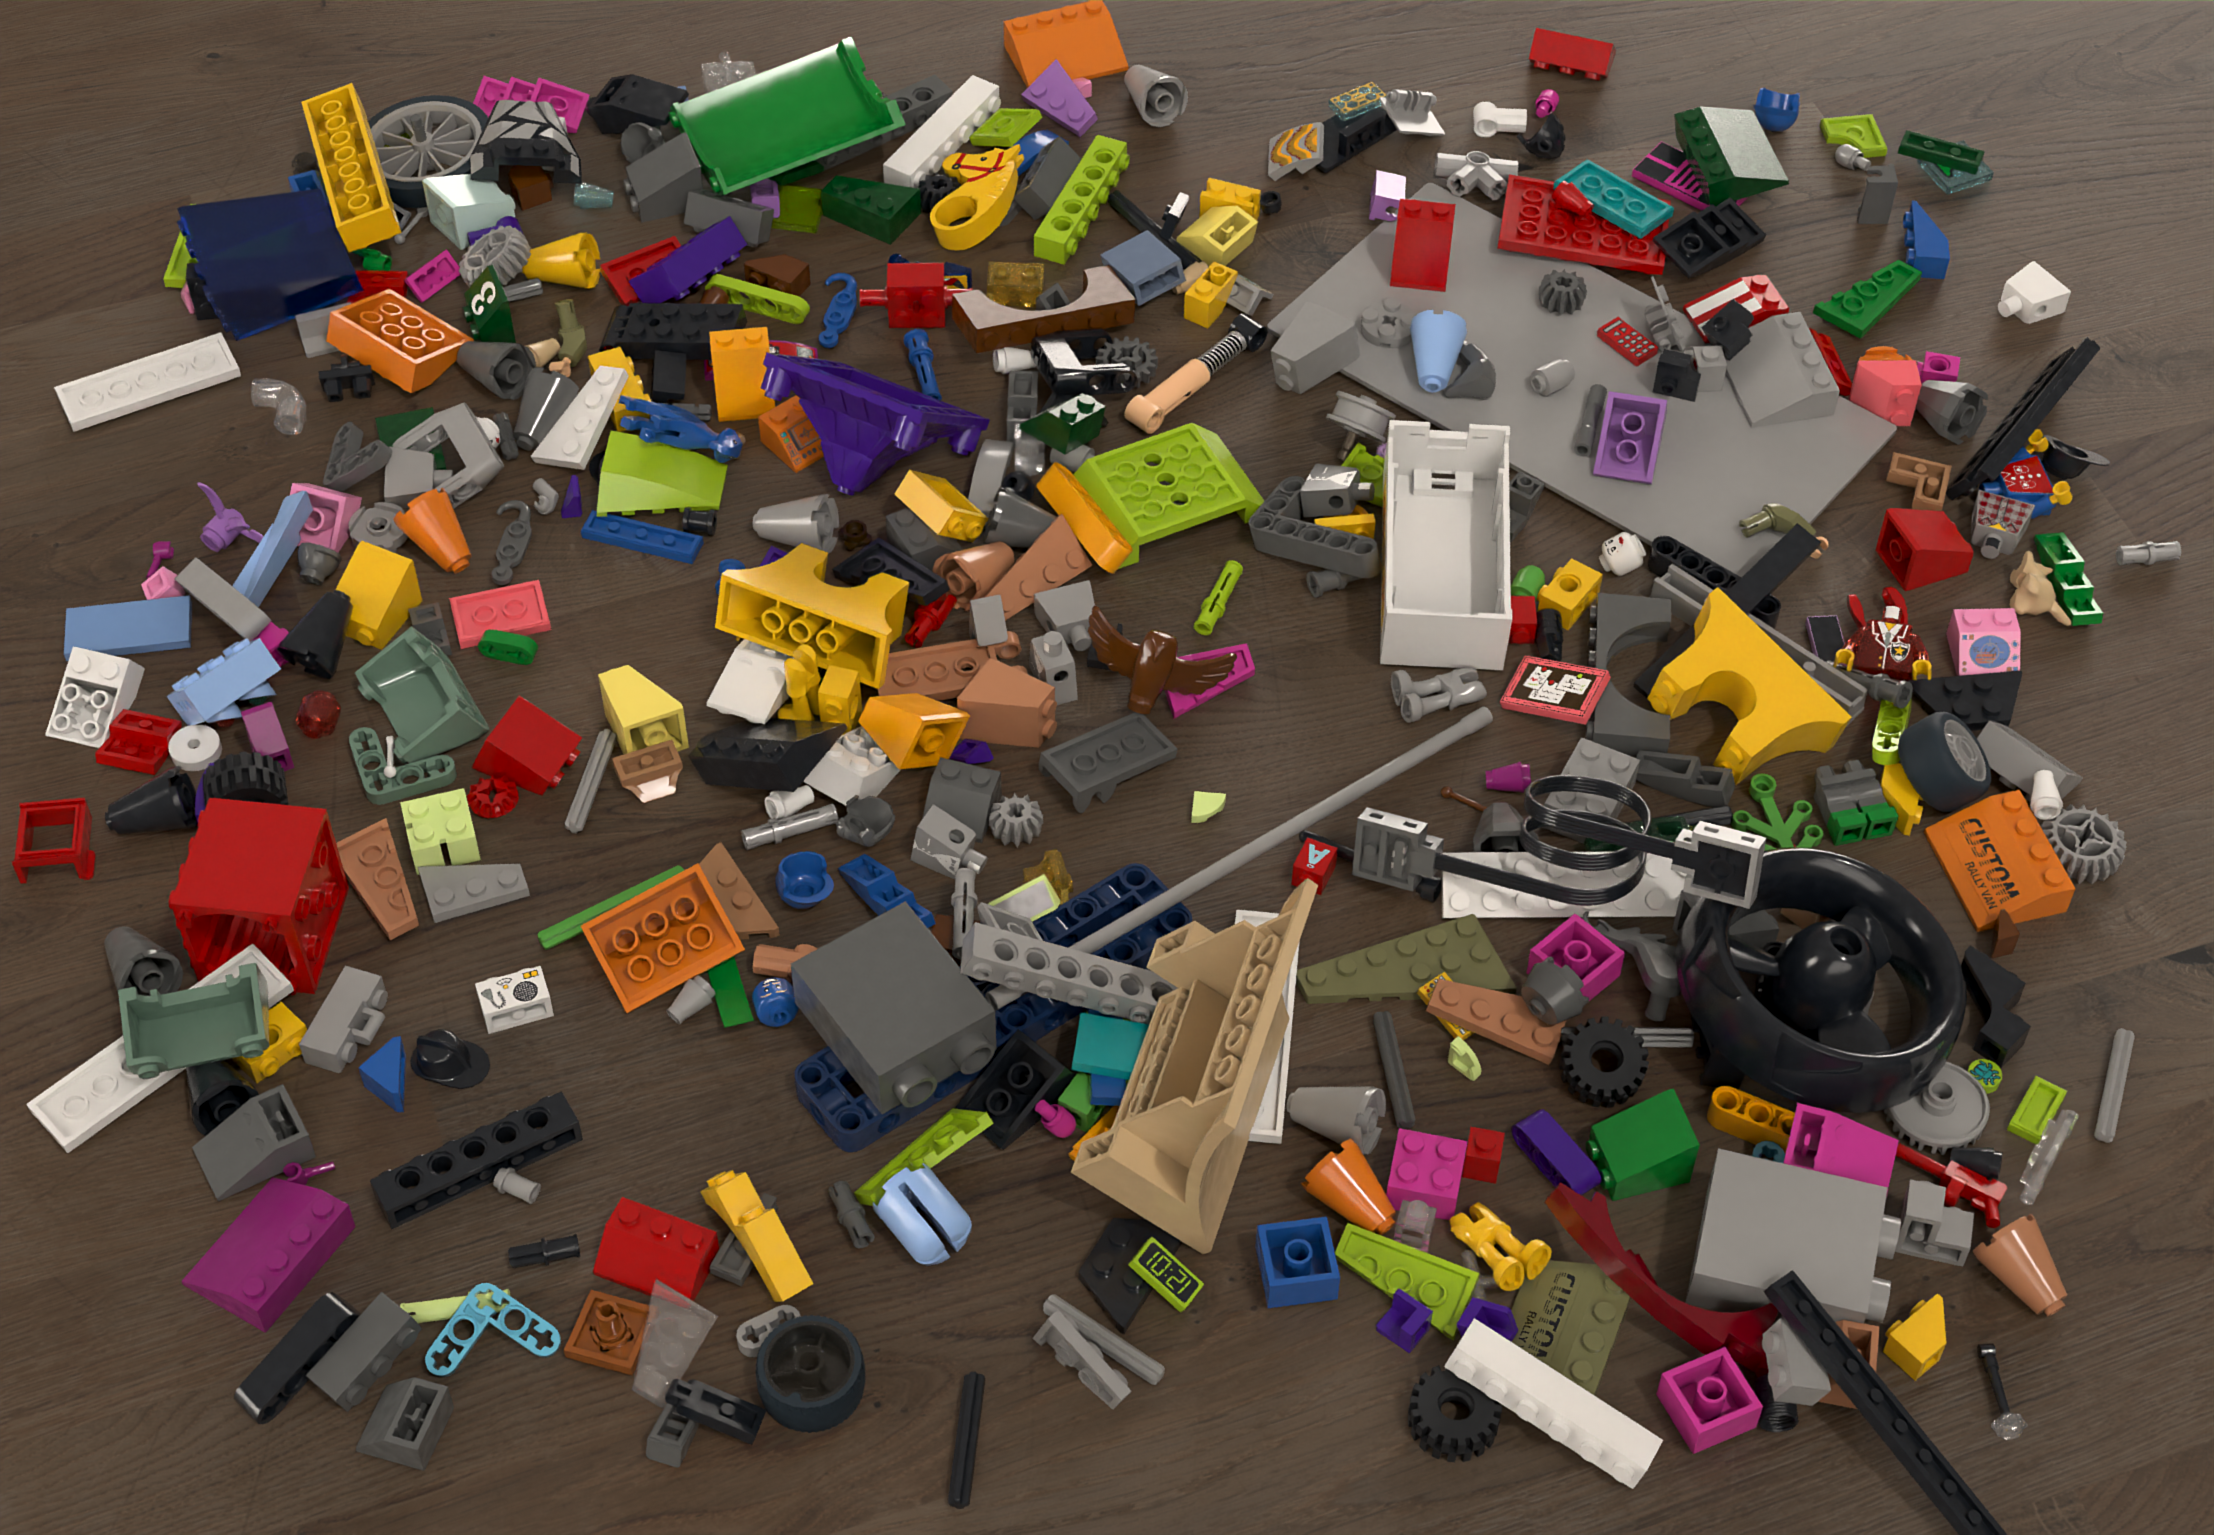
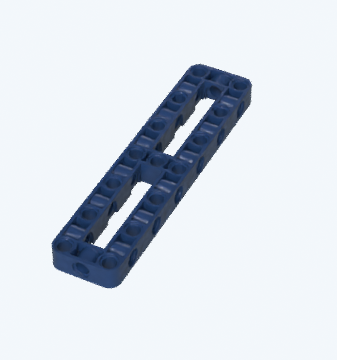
(1036, 1016)

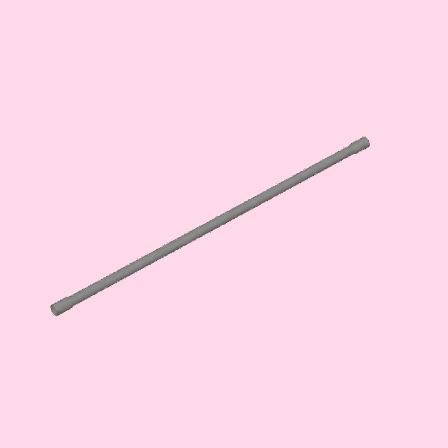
(1467, 725)

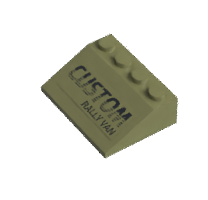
(1571, 1320)

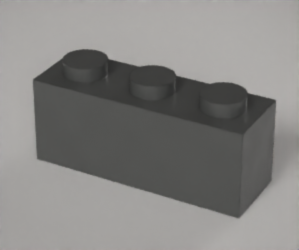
(1046, 178)
(708, 207)
(364, 1352)

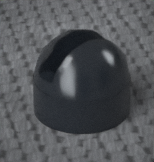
(1267, 197)

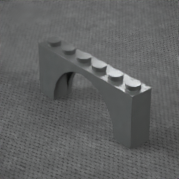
(1620, 624)

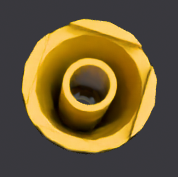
(566, 262)

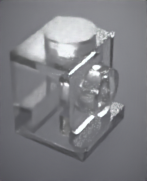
(1415, 1217)

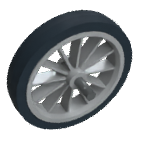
(425, 150)

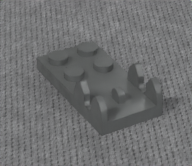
(1106, 757)

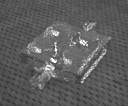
(718, 75)
(2045, 1154)

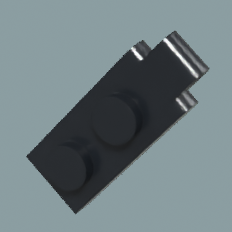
(716, 1409)

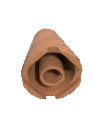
(974, 570)
(2024, 1265)

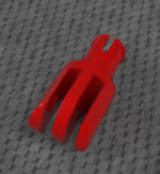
(929, 619)

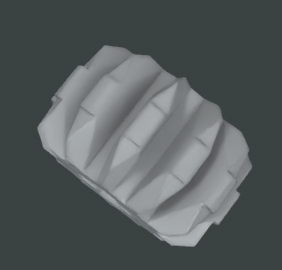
(1016, 820)

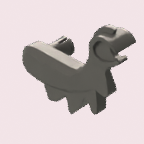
(1654, 960)

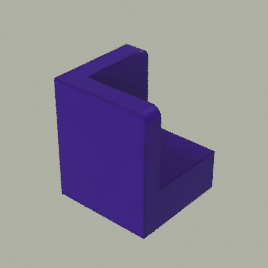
(1493, 1315)
(1405, 1321)

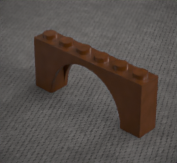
(994, 326)

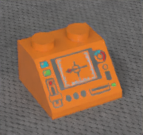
(790, 435)

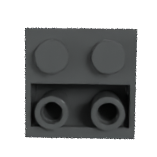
(407, 1422)

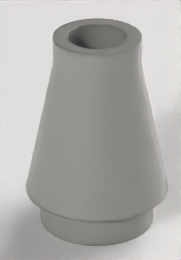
(691, 999)

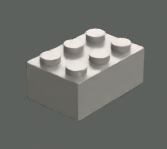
(1598, 762)

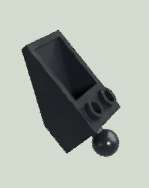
(633, 100)

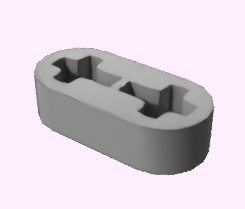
(761, 1327)

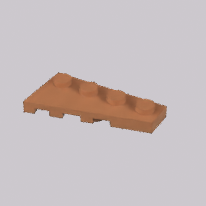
(1044, 566)
(378, 878)
(1497, 1017)

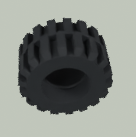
(246, 779)

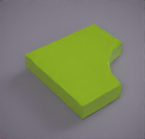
(1856, 131)

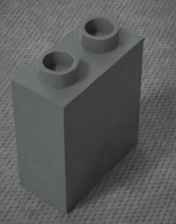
(895, 1008)

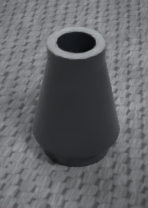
(1980, 1160)

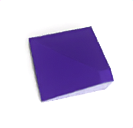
(572, 504)
(971, 752)

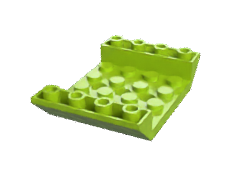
(1200, 474)

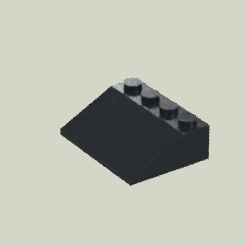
(766, 754)

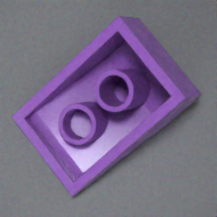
(1630, 437)

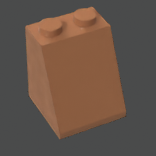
(1008, 707)

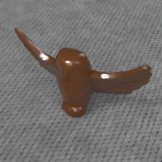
(1154, 664)

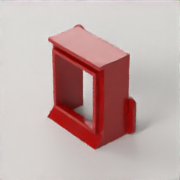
(53, 813)

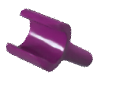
(161, 551)
(303, 1174)

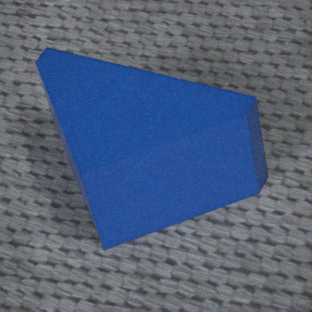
(385, 1074)

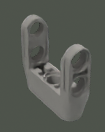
(470, 442)

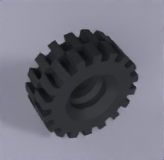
(1594, 1083)
(1449, 1435)

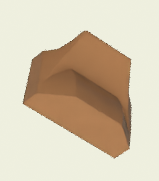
(650, 771)

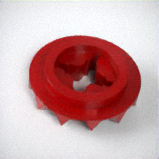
(504, 800)

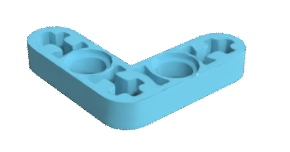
(481, 1319)

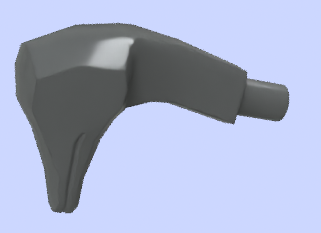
(1479, 377)

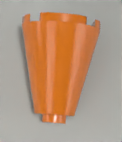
(436, 530)
(1351, 1189)

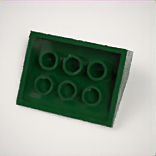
(1728, 153)

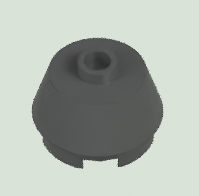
(1553, 992)

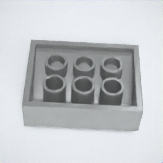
(1782, 374)

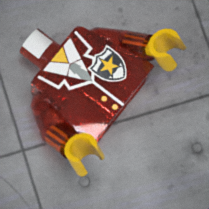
(1886, 649)

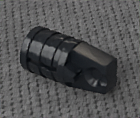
(1549, 634)

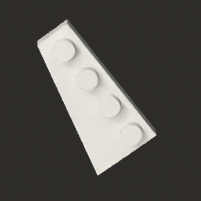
(581, 425)

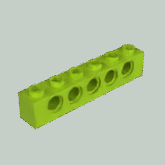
(1081, 199)

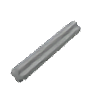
(590, 781)
(2114, 1085)
(1108, 1341)

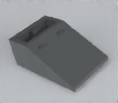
(254, 1144)

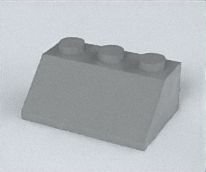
(2020, 759)

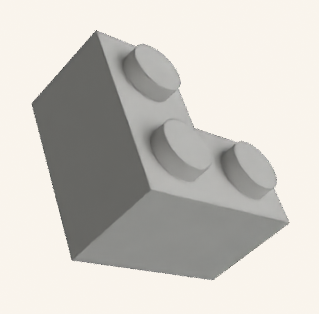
(1930, 1228)

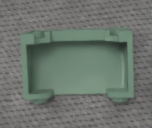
(421, 697)
(195, 1024)

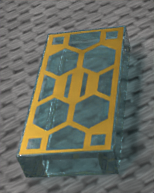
(1356, 101)

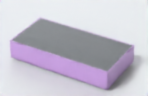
(1825, 636)

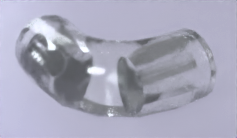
(284, 398)

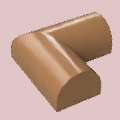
(1926, 476)

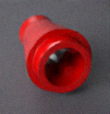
(1572, 199)

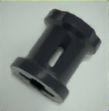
(699, 521)

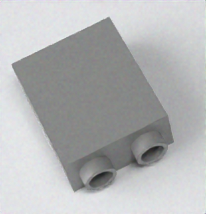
(1784, 1218)

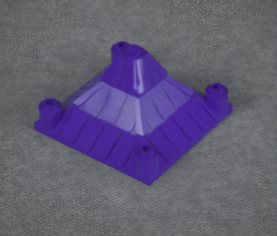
(865, 418)

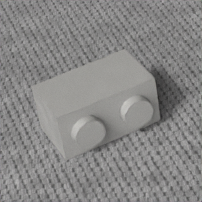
(1792, 1367)

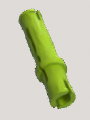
(1218, 597)

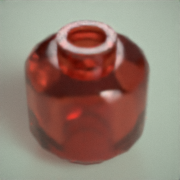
(318, 714)

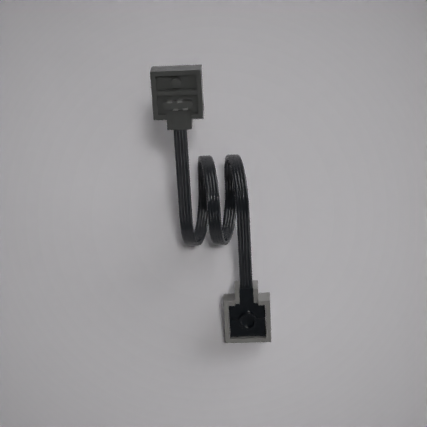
(1717, 859)

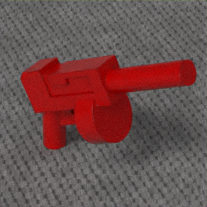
(1960, 1182)

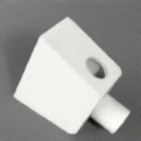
(2033, 295)

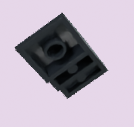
(1709, 238)

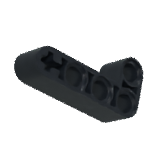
(288, 1363)

